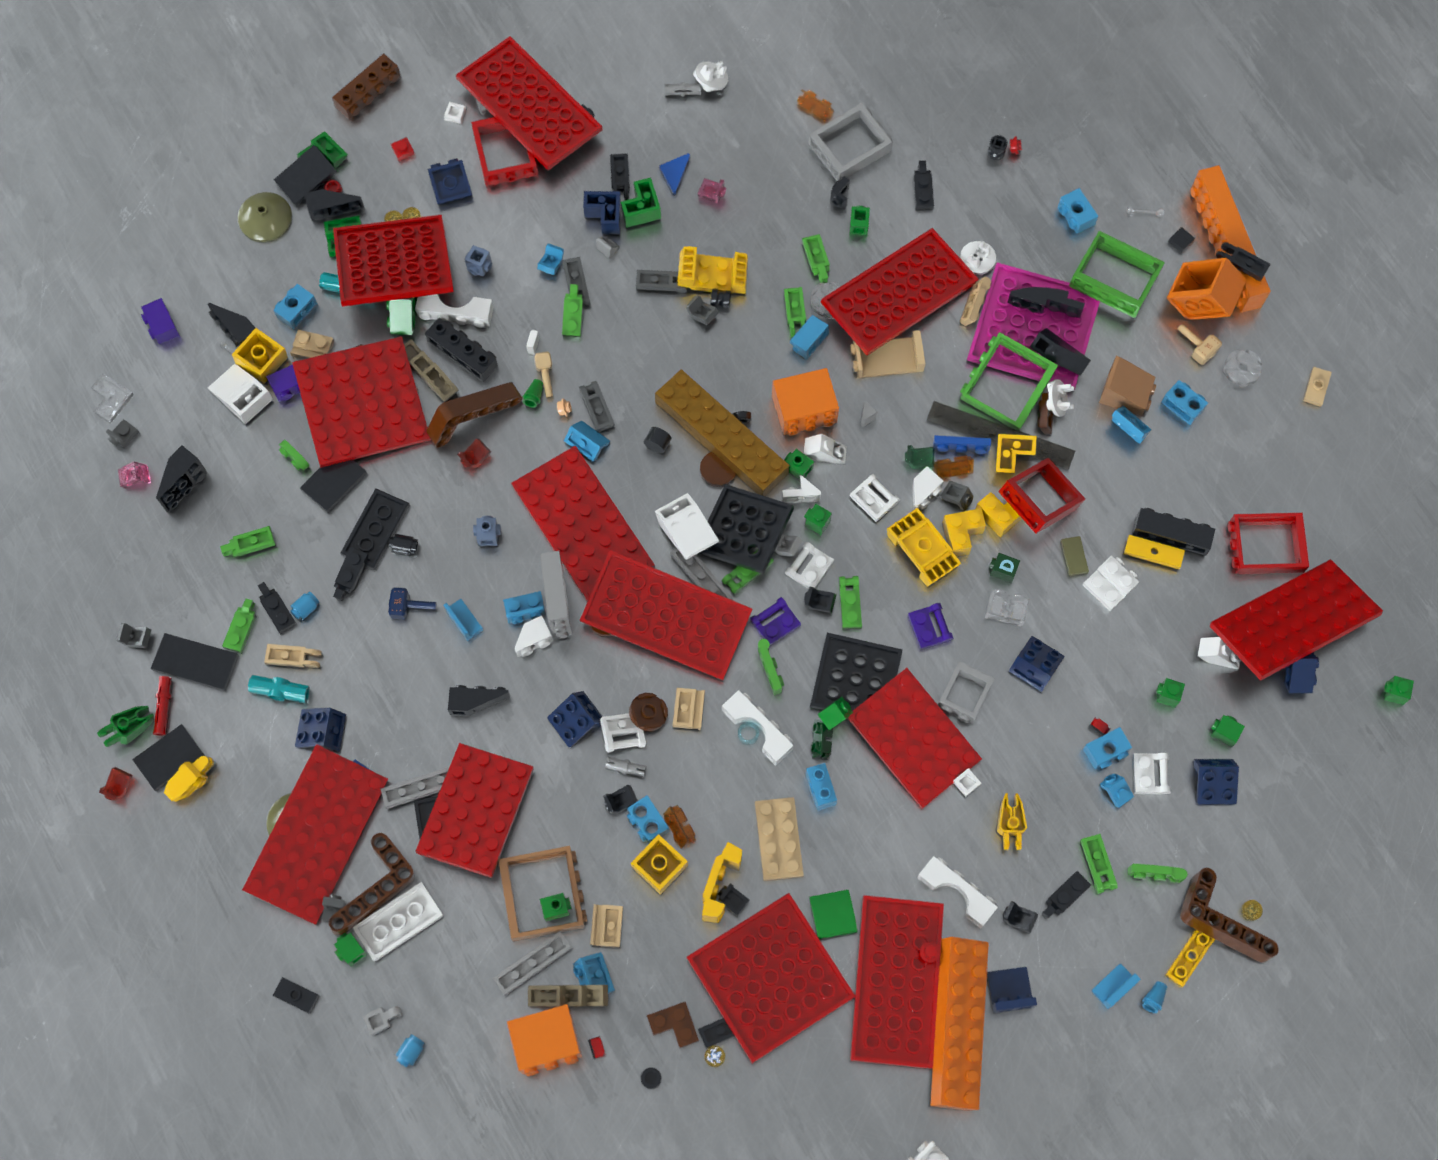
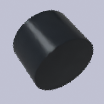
(657, 440)

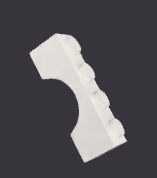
(476, 312)
(741, 709)
(978, 907)

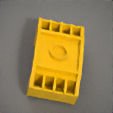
(711, 272)
(923, 546)
(730, 857)

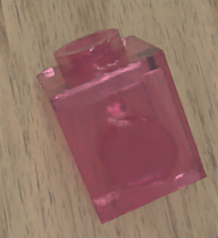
(712, 190)
(133, 473)

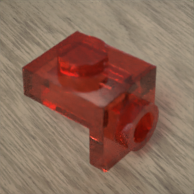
(474, 454)
(116, 784)

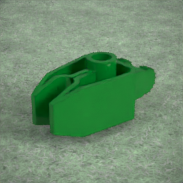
(127, 725)

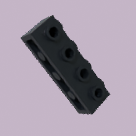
(461, 349)
(1174, 531)

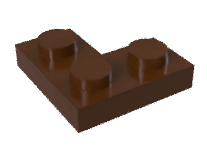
(675, 1018)

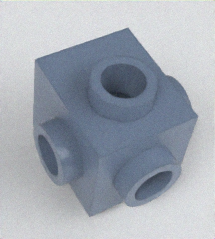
(478, 261)
(487, 531)

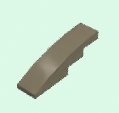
(429, 372)
(567, 994)

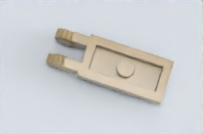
(974, 301)
(290, 656)

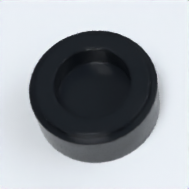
(743, 416)
(651, 1078)

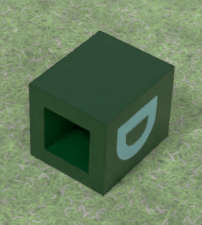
(1004, 567)

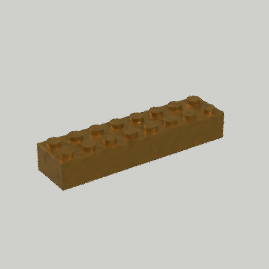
(721, 433)

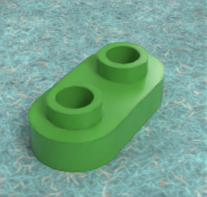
(298, 460)

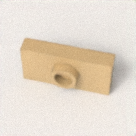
(1317, 386)

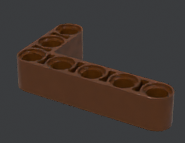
(469, 407)
(377, 888)
(1222, 923)

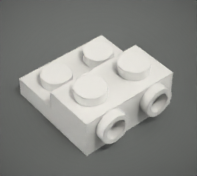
(1111, 582)

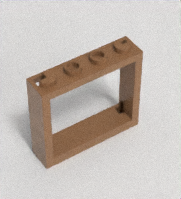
(504, 865)

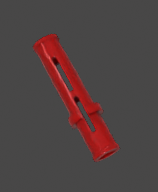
(163, 697)

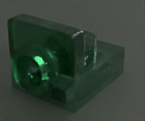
(920, 457)

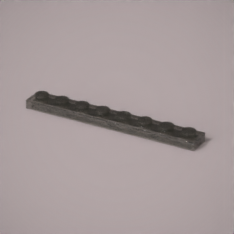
(985, 428)

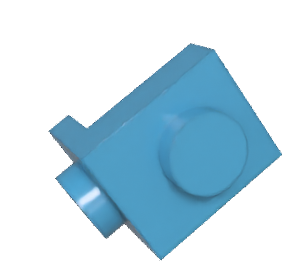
(551, 260)
(1117, 789)

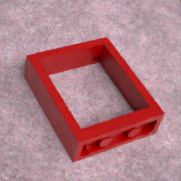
(509, 174)
(1028, 509)
(1298, 536)

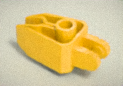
(188, 778)
(1011, 821)

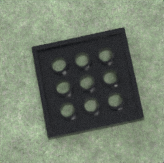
(766, 545)
(853, 648)

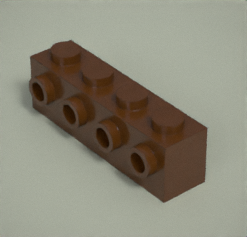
(366, 86)

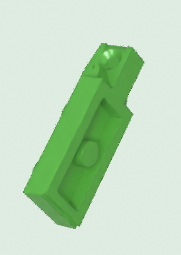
(817, 256)
(572, 312)
(249, 542)
(240, 627)

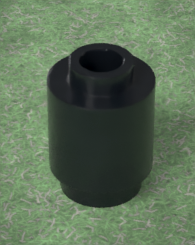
(403, 544)

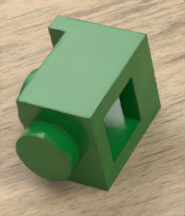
(859, 220)

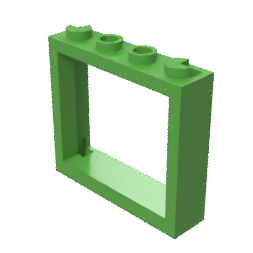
(1106, 293)
(985, 358)

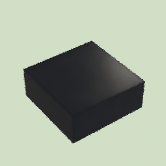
(1181, 239)

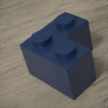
(604, 206)
(1301, 675)

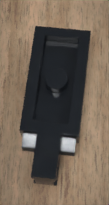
(923, 187)
(349, 572)
(276, 608)
(1066, 894)

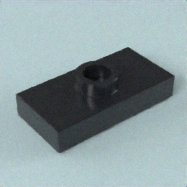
(295, 995)

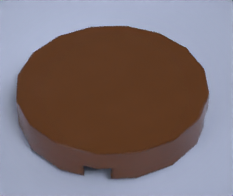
(715, 471)
(648, 712)

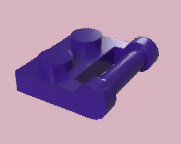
(779, 626)
(924, 629)

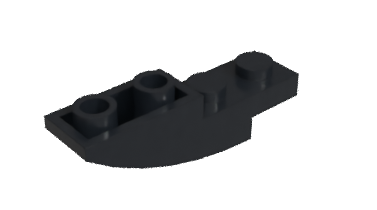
(1039, 297)

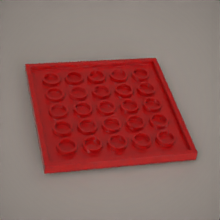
(392, 260)
(361, 401)
(770, 977)

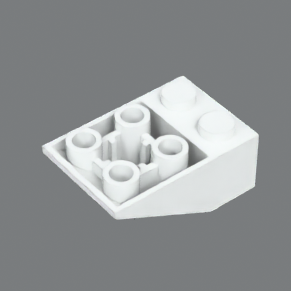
(240, 393)
(686, 526)

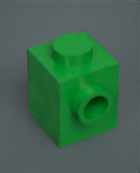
(799, 464)
(817, 519)
(1398, 690)
(1170, 692)
(835, 713)
(1227, 730)
(555, 906)
(349, 949)

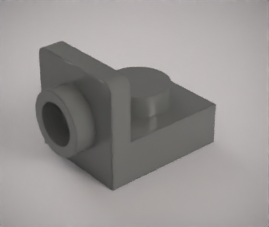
(122, 434)
(957, 494)

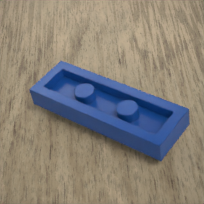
(961, 444)

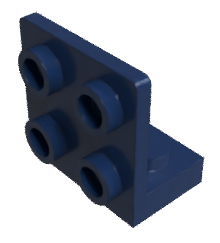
(1036, 663)
(575, 717)
(320, 727)
(1217, 781)
(1010, 990)

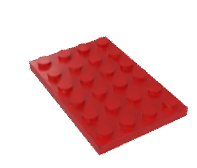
(914, 737)
(475, 810)

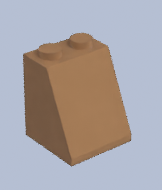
(1128, 387)

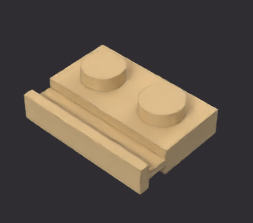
(311, 345)
(688, 708)
(606, 926)

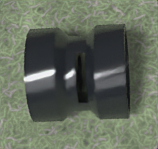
(997, 147)
(720, 298)

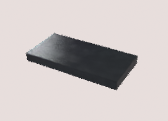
(376, 526)
(194, 661)

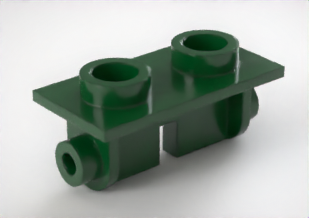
(820, 746)

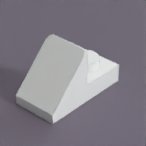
(806, 493)

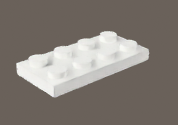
(398, 921)

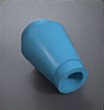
(1154, 999)

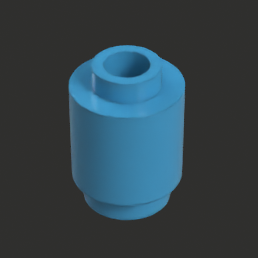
(304, 605)
(409, 1051)

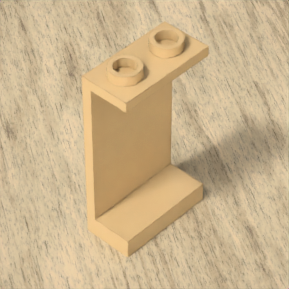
(892, 358)

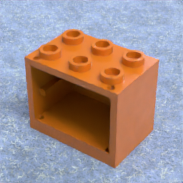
(1206, 289)
(805, 402)
(544, 1040)

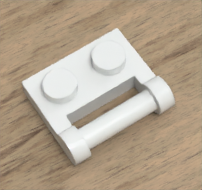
(870, 501)
(814, 570)
(618, 726)
(1144, 773)

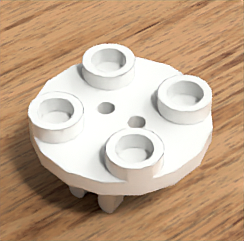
(711, 75)
(982, 251)
(1058, 397)

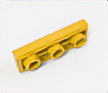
(1164, 555)
(1184, 966)

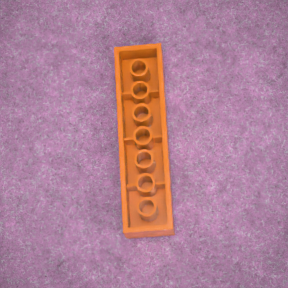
(1225, 225)
(959, 1024)

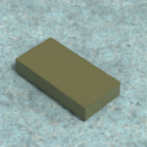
(1074, 556)

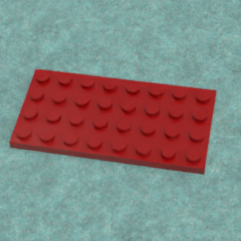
(529, 102)
(899, 291)
(577, 517)
(666, 615)
(1295, 619)
(315, 834)
(894, 984)

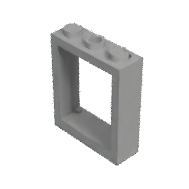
(860, 162)
(555, 594)

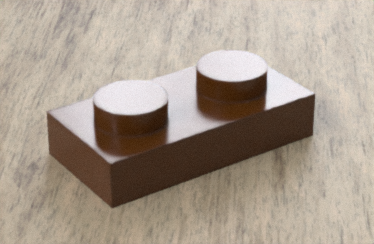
(1045, 420)

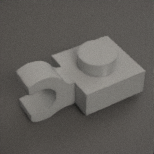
(379, 1019)

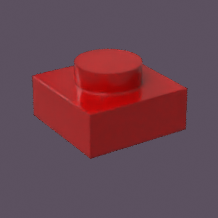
(402, 149)

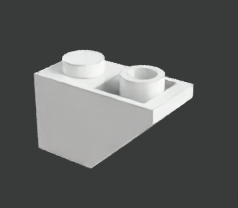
(825, 449)
(924, 487)
(532, 636)
(1216, 652)

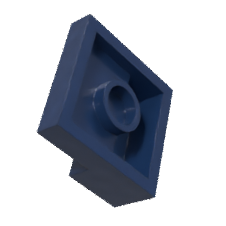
(449, 181)

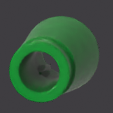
(533, 394)

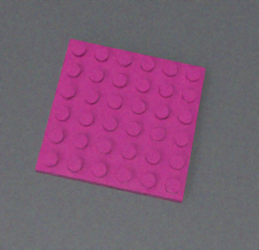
(1025, 325)

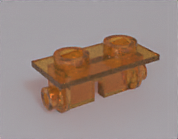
(821, 107)
(960, 466)
(682, 834)

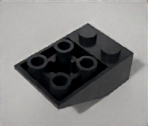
(179, 478)

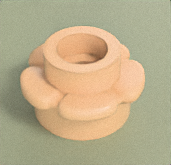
(564, 407)

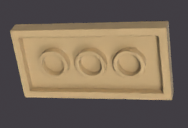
(779, 839)

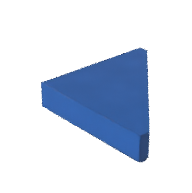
(674, 171)

